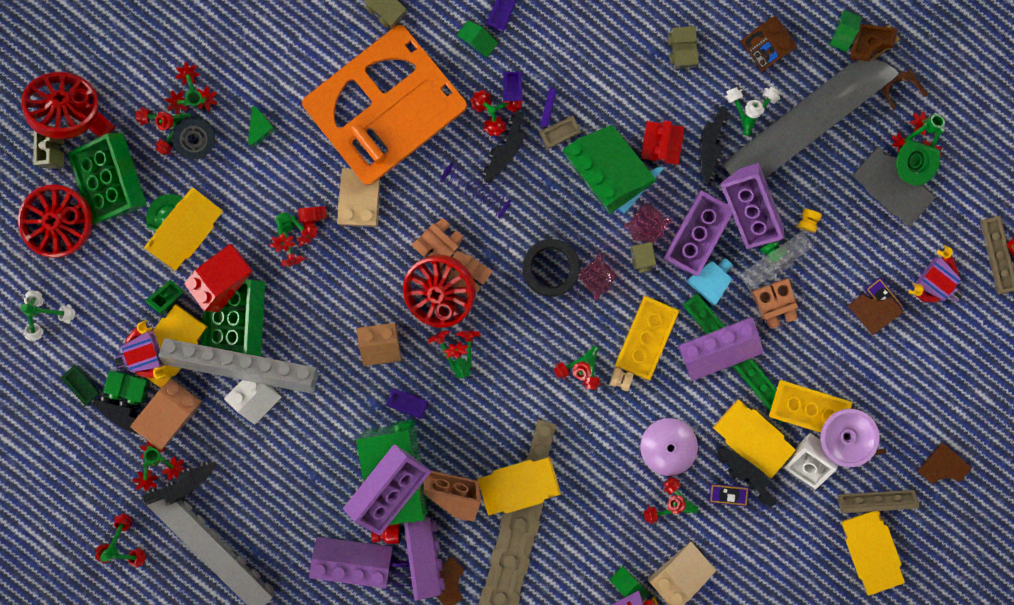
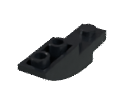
(708, 151)
(503, 155)
(119, 414)
(741, 469)
(188, 482)

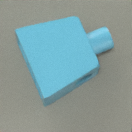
(712, 280)

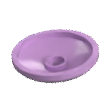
(862, 438)
(655, 443)

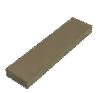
(998, 254)
(878, 501)

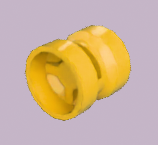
(809, 220)

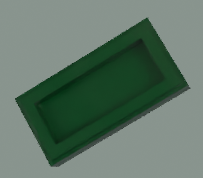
(80, 385)

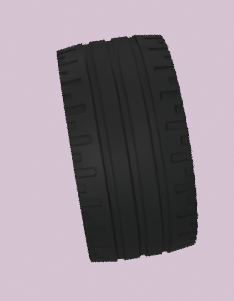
(558, 245)

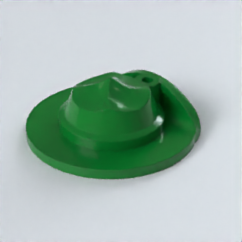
(917, 162)
(160, 209)

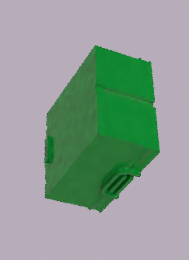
(375, 444)

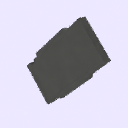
(884, 184)

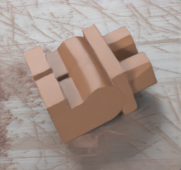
(437, 240)
(478, 271)
(776, 303)

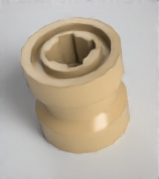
(621, 379)

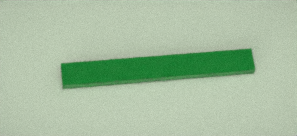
(747, 369)

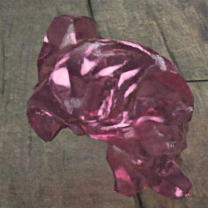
(647, 224)
(597, 277)

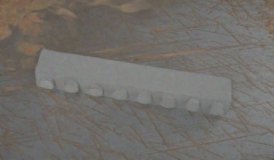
(238, 365)
(214, 552)

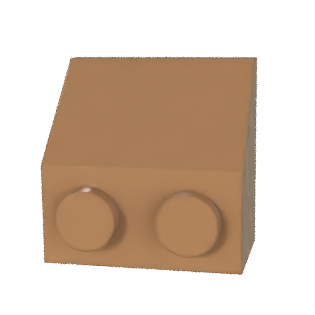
(379, 344)

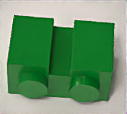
(126, 386)

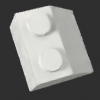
(252, 399)
(810, 462)

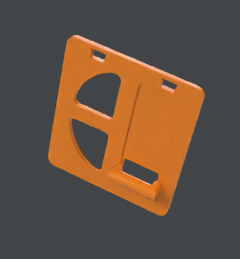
(400, 118)

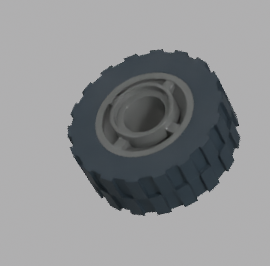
(190, 149)

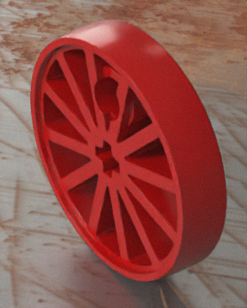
(60, 104)
(62, 218)
(445, 293)

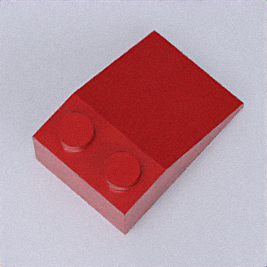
(218, 279)

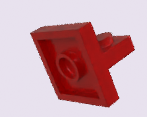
(662, 142)

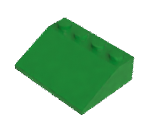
(609, 167)
(107, 177)
(239, 322)

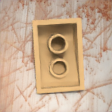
(357, 202)
(682, 575)

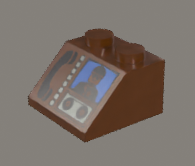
(769, 43)

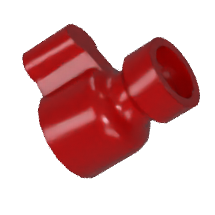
(310, 215)
(390, 535)

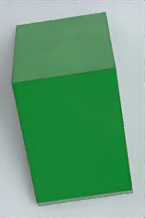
(845, 31)
(477, 38)
(259, 127)
(165, 297)
(627, 583)

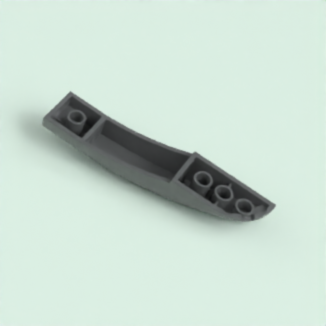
(812, 116)

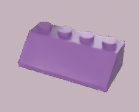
(753, 206)
(698, 233)
(721, 348)
(386, 490)
(423, 558)
(351, 562)

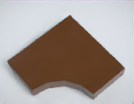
(871, 40)
(875, 313)
(943, 464)
(451, 573)

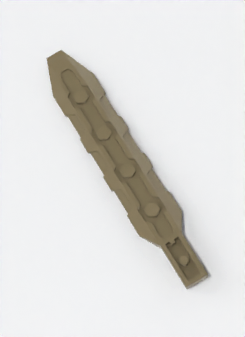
(516, 536)

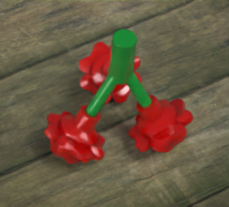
(494, 126)

